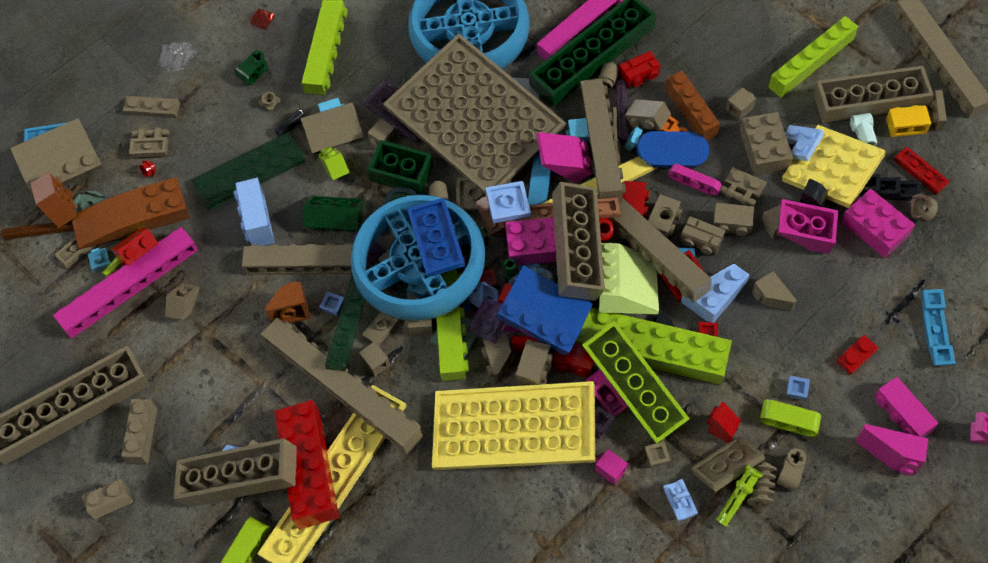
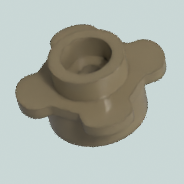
(269, 96)

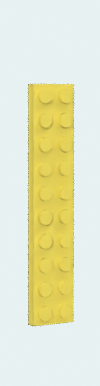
(347, 460)

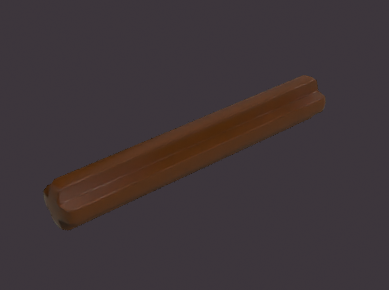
(33, 230)

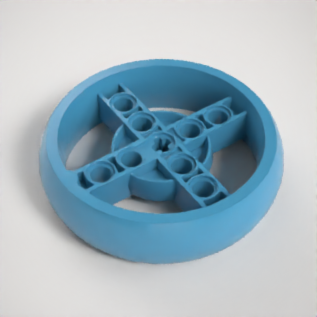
(474, 23)
(441, 299)

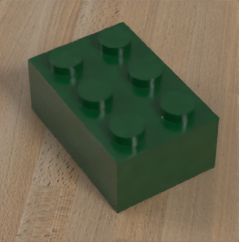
(400, 166)

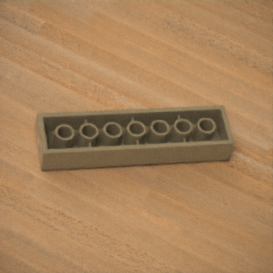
(69, 403)

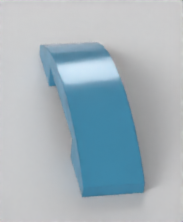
(935, 328)

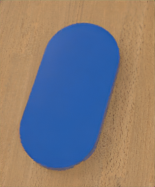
(670, 147)

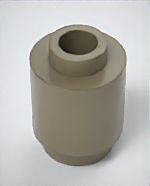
(609, 74)
(438, 189)

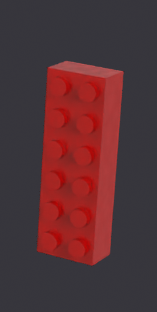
(313, 496)

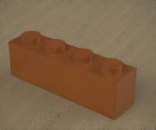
(692, 105)

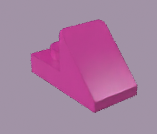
(979, 428)

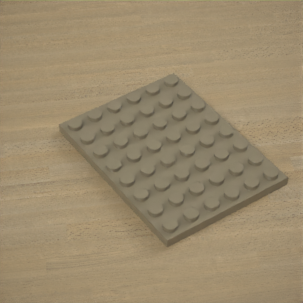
(473, 114)

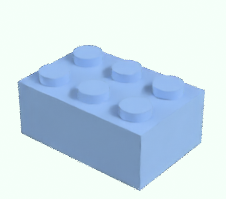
(253, 212)

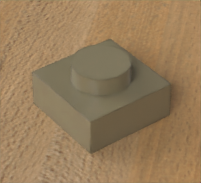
(657, 454)

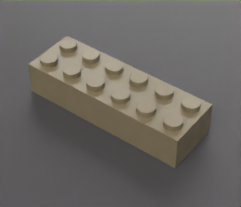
(872, 93)
(578, 241)
(235, 473)

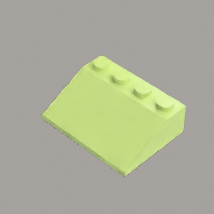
(628, 282)

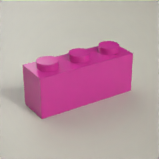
(905, 408)

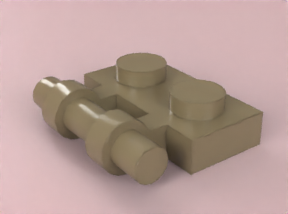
(146, 146)
(745, 183)

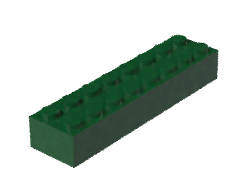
(591, 49)

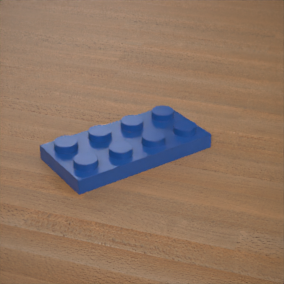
(436, 237)

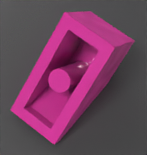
(607, 394)

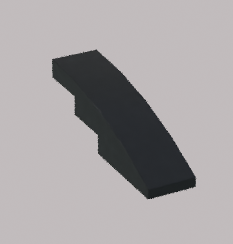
(892, 187)

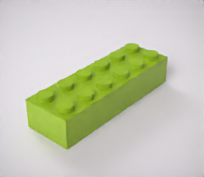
(635, 382)

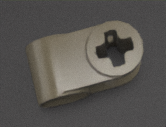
(791, 472)

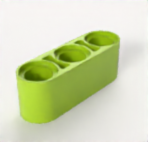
(790, 418)
(247, 542)

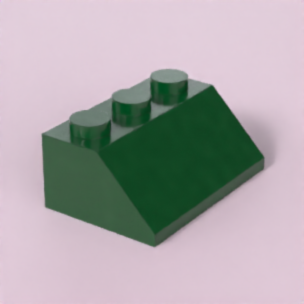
(333, 213)

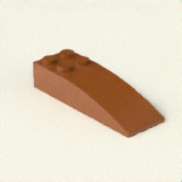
(129, 211)

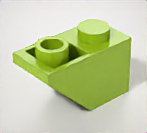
(333, 162)

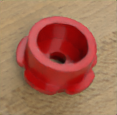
(147, 168)

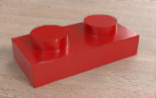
(857, 354)

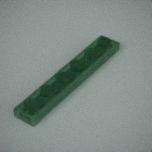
(346, 329)

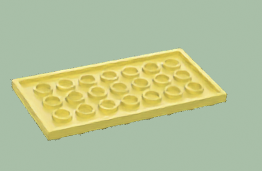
(514, 426)

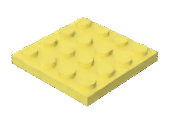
(839, 165)

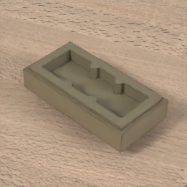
(380, 328)

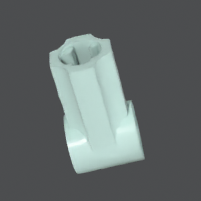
(863, 126)

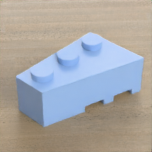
(725, 288)

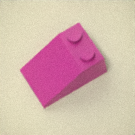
(565, 155)
(808, 225)
(895, 449)

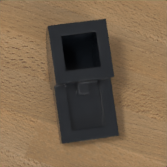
(814, 194)

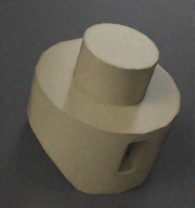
(923, 207)

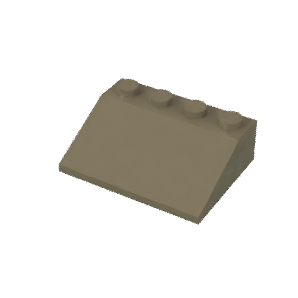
(61, 151)

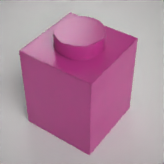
(610, 466)

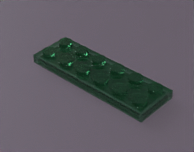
(261, 163)

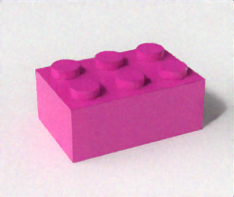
(877, 223)
(531, 241)

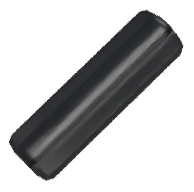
(289, 123)

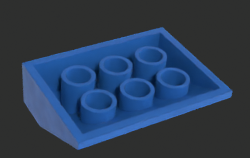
(541, 313)

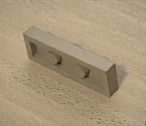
(151, 106)

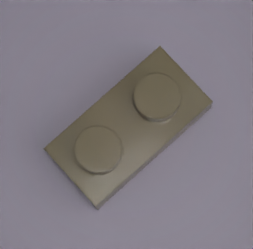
(938, 114)

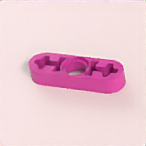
(695, 179)

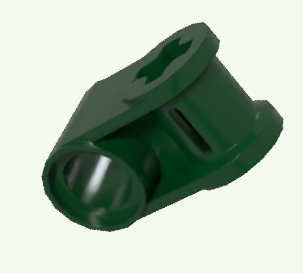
(252, 69)

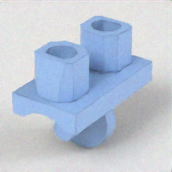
(680, 500)

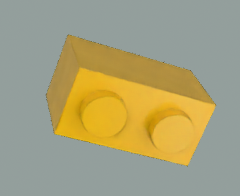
(908, 121)

